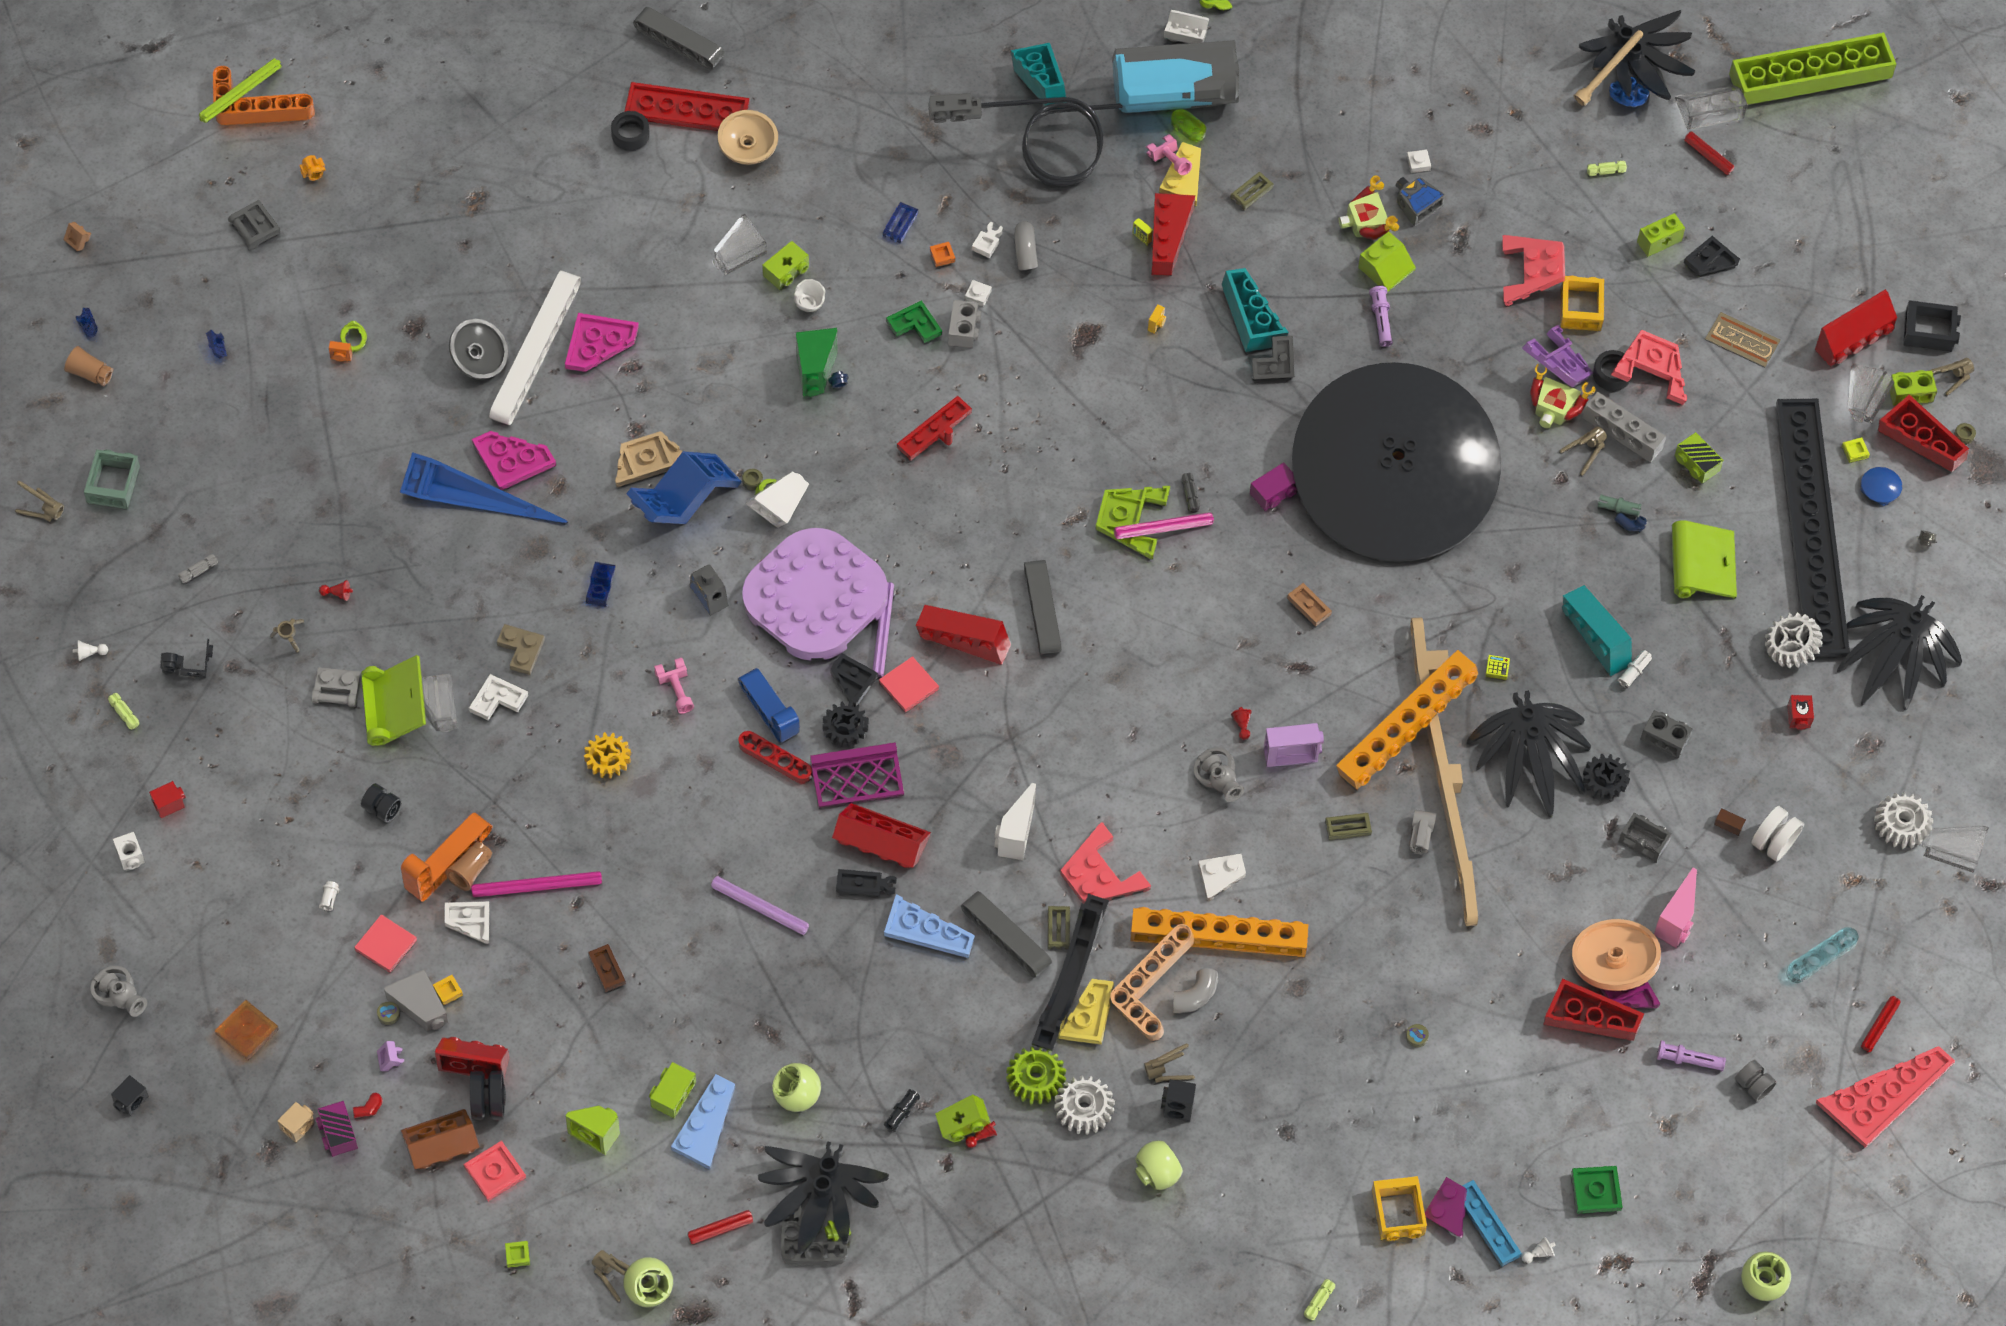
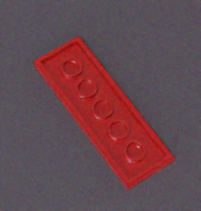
(683, 106)

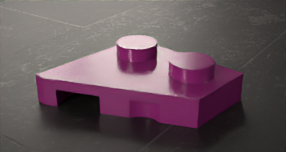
(1635, 998)
(1448, 1207)

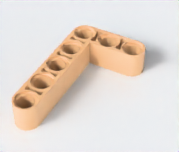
(1148, 980)

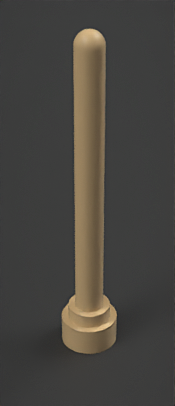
(1583, 96)

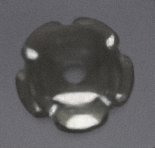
(1927, 538)

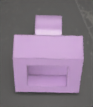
(387, 1056)

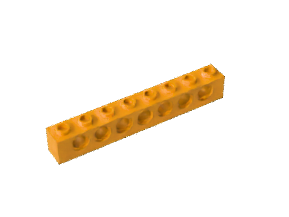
(1410, 708)
(1229, 939)

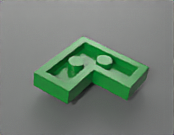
(917, 318)

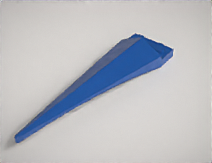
(443, 484)

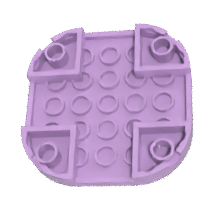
(815, 593)

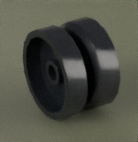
(487, 1095)

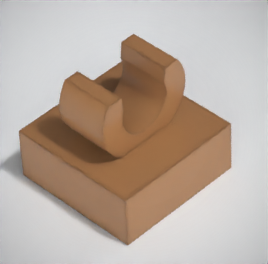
(76, 236)

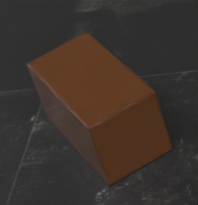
(1730, 822)

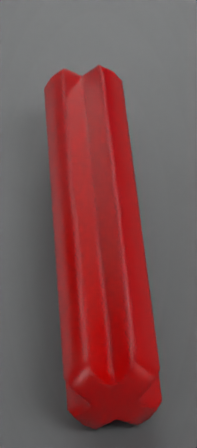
(1709, 153)
(1880, 1024)
(720, 1227)

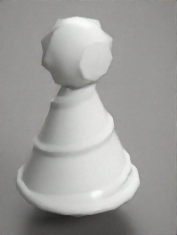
(85, 650)
(1543, 1249)

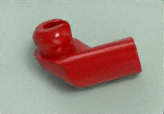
(371, 1107)

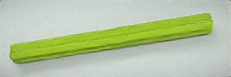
(239, 90)

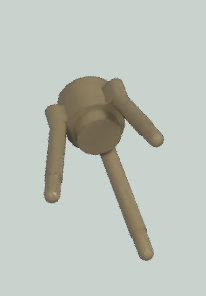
(1960, 369)
(1592, 439)
(51, 507)
(287, 631)
(1155, 1067)
(606, 1263)

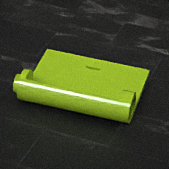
(1703, 559)
(392, 701)

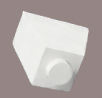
(779, 499)

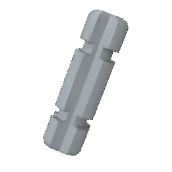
(198, 568)

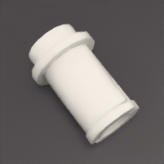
(329, 894)

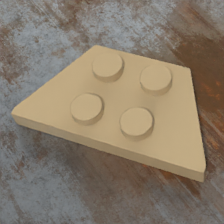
(645, 458)

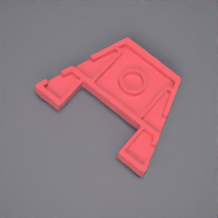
(1542, 265)
(1656, 357)
(1090, 874)

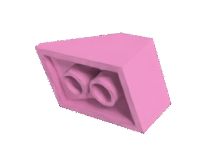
(1677, 916)

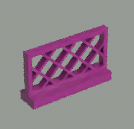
(858, 757)

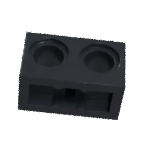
(1178, 1100)

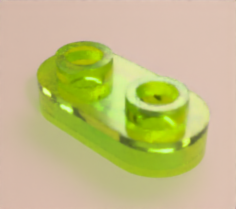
(1189, 125)

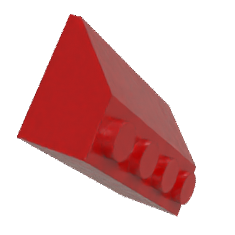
(1856, 329)
(880, 835)

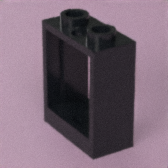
(1931, 340)

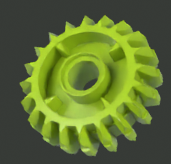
(1035, 1062)

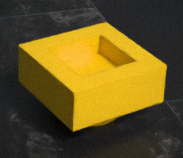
(1157, 319)
(447, 990)

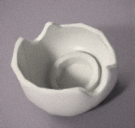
(809, 295)

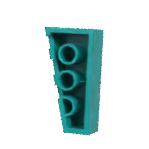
(1039, 71)
(1250, 311)
(1599, 629)

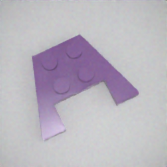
(1563, 361)

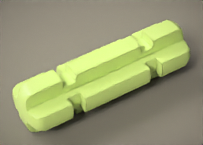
(1606, 168)
(123, 711)
(1319, 1299)

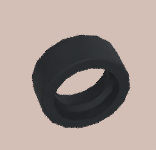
(630, 117)
(1600, 378)

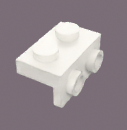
(1186, 27)

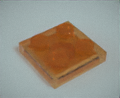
(246, 1030)

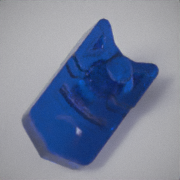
(87, 323)
(216, 342)

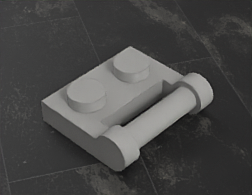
(336, 681)

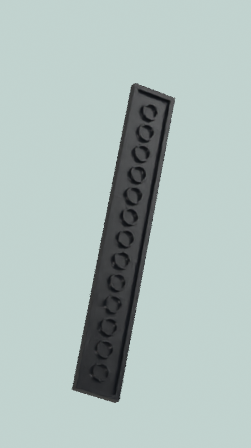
(1812, 522)

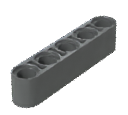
(678, 38)
(1042, 607)
(1006, 934)

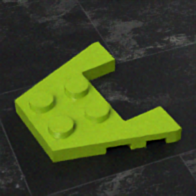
(1124, 508)

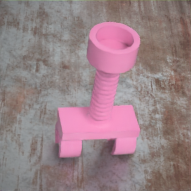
(1181, 165)
(683, 704)

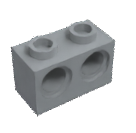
(964, 324)

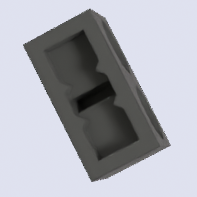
(1663, 737)

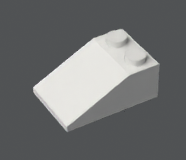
(1015, 826)

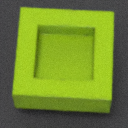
(517, 1254)

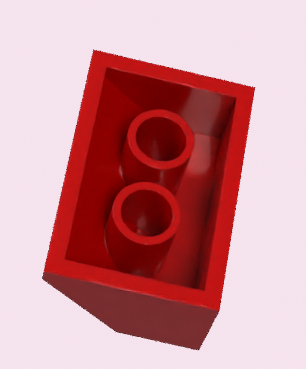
(463, 1057)

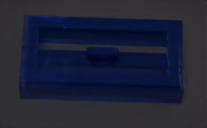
(894, 235)

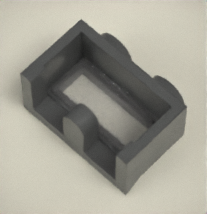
(1645, 837)

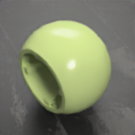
(796, 1087)
(1158, 1165)
(1770, 1266)
(635, 1289)

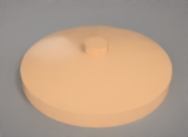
(1616, 954)

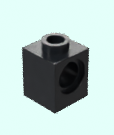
(129, 1096)

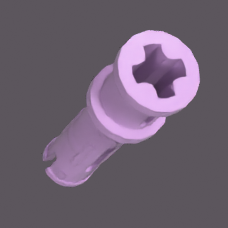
(1380, 307)
(1680, 1054)

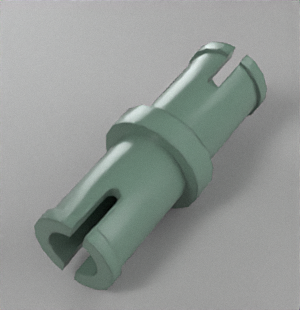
(1619, 505)

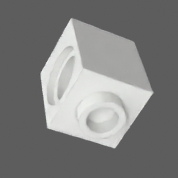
(129, 843)

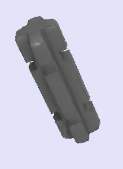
(1190, 492)

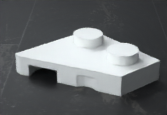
(1221, 873)
(469, 919)

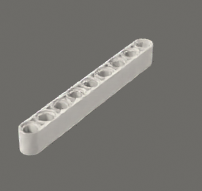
(535, 348)

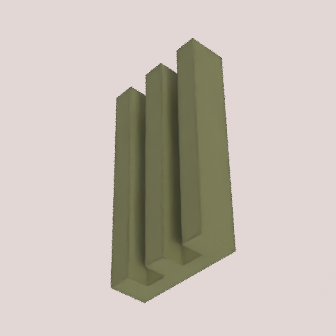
(1241, 200)
(1349, 833)
(1058, 944)

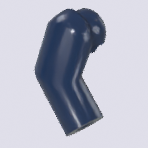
(1631, 525)

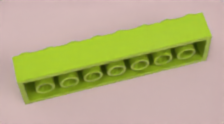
(1813, 68)

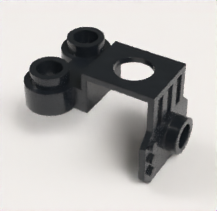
(172, 662)

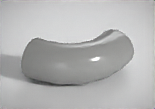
(1025, 246)
(1199, 994)

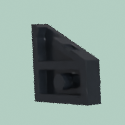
(1711, 257)
(853, 678)

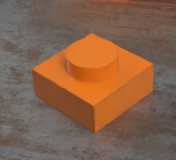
(942, 254)
(340, 351)

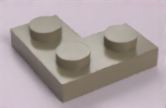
(526, 647)

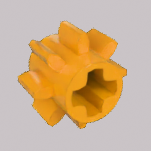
(312, 167)

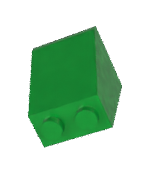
(815, 359)

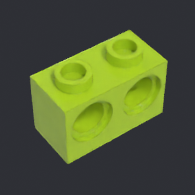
(1912, 386)

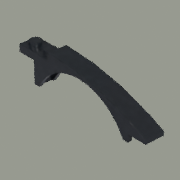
(1072, 972)

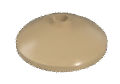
(751, 128)

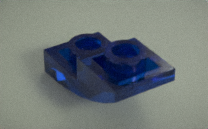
(600, 584)

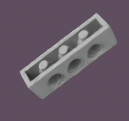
(1624, 427)

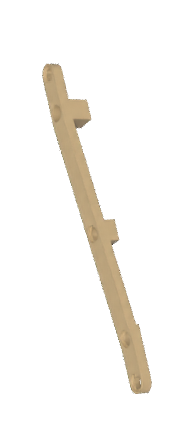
(1448, 775)

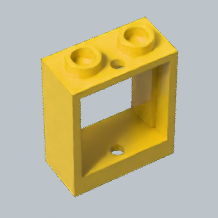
(1582, 320)
(1394, 1187)

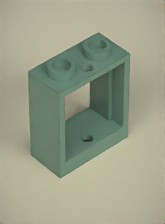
(107, 496)

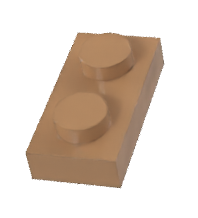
(1309, 604)

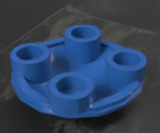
(1638, 94)
(1881, 485)

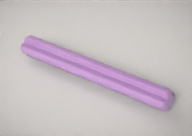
(882, 635)
(760, 905)

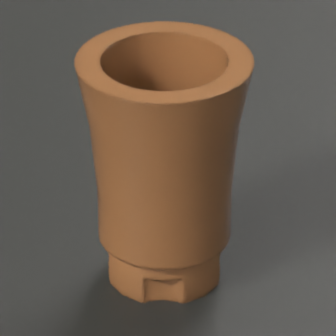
(88, 367)
(469, 866)

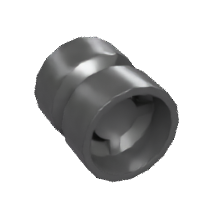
(1758, 1083)

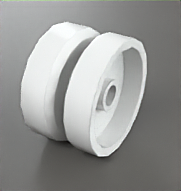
(1777, 833)

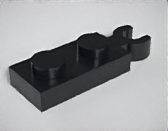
(864, 882)

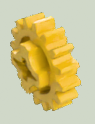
(606, 746)

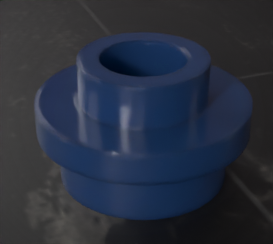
(838, 379)

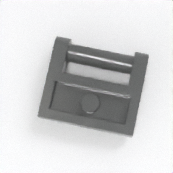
(260, 221)

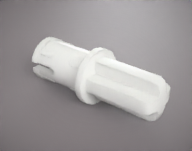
(1635, 669)

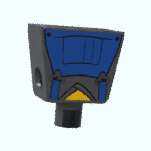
(1418, 199)
(707, 584)

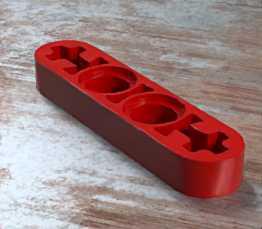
(773, 759)

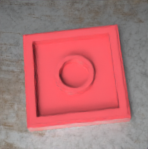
(908, 684)
(385, 943)
(494, 1171)

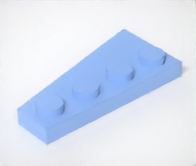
(921, 928)
(703, 1127)

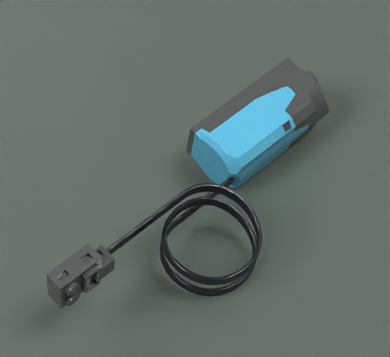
(1143, 81)

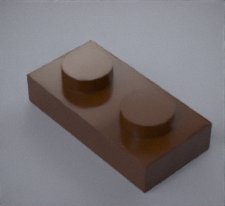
(606, 968)

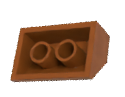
(440, 1139)

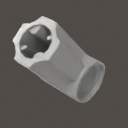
(1422, 826)

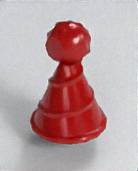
(340, 590)
(1242, 718)
(988, 1131)

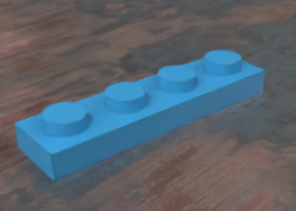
(1489, 1225)

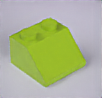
(1386, 262)
(594, 1127)

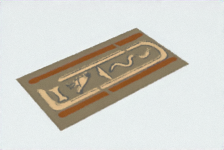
(1742, 339)

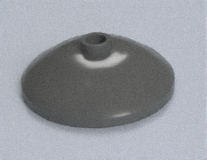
(485, 342)

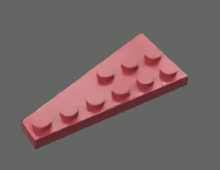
(1882, 1097)

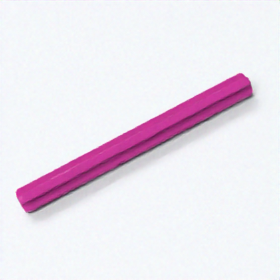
(536, 884)

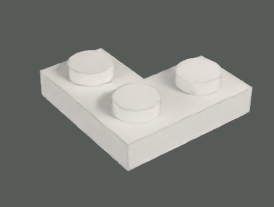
(496, 692)

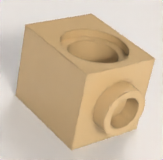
(296, 1121)

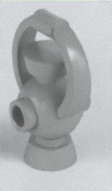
(1221, 776)
(121, 993)

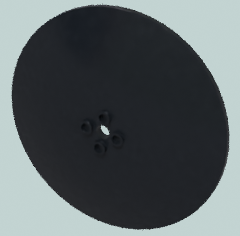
(1388, 504)

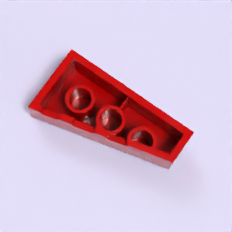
(1170, 224)
(1923, 433)
(965, 632)
(1591, 1013)

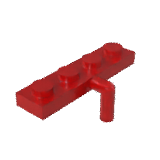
(934, 428)

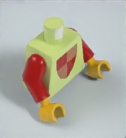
(1367, 213)
(1556, 401)

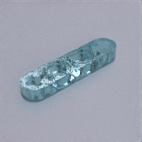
(1821, 953)

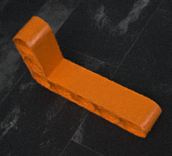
(277, 107)
(425, 877)

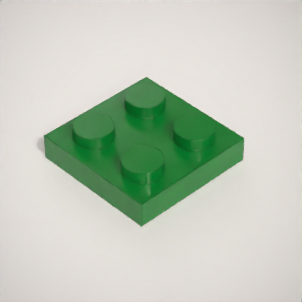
(1596, 1189)

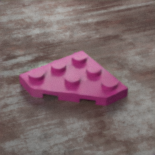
(597, 340)
(512, 458)

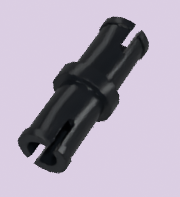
(902, 1110)

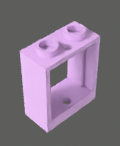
(1292, 744)

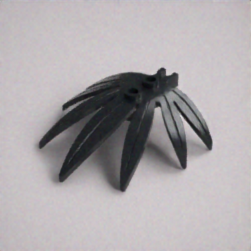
(1636, 56)
(1909, 628)
(1530, 728)
(824, 1182)

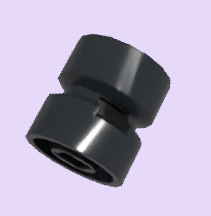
(379, 801)

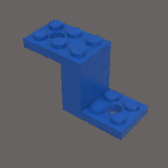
(683, 488)

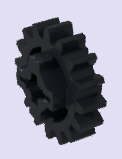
(845, 724)
(1603, 783)

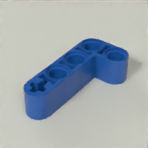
(780, 720)

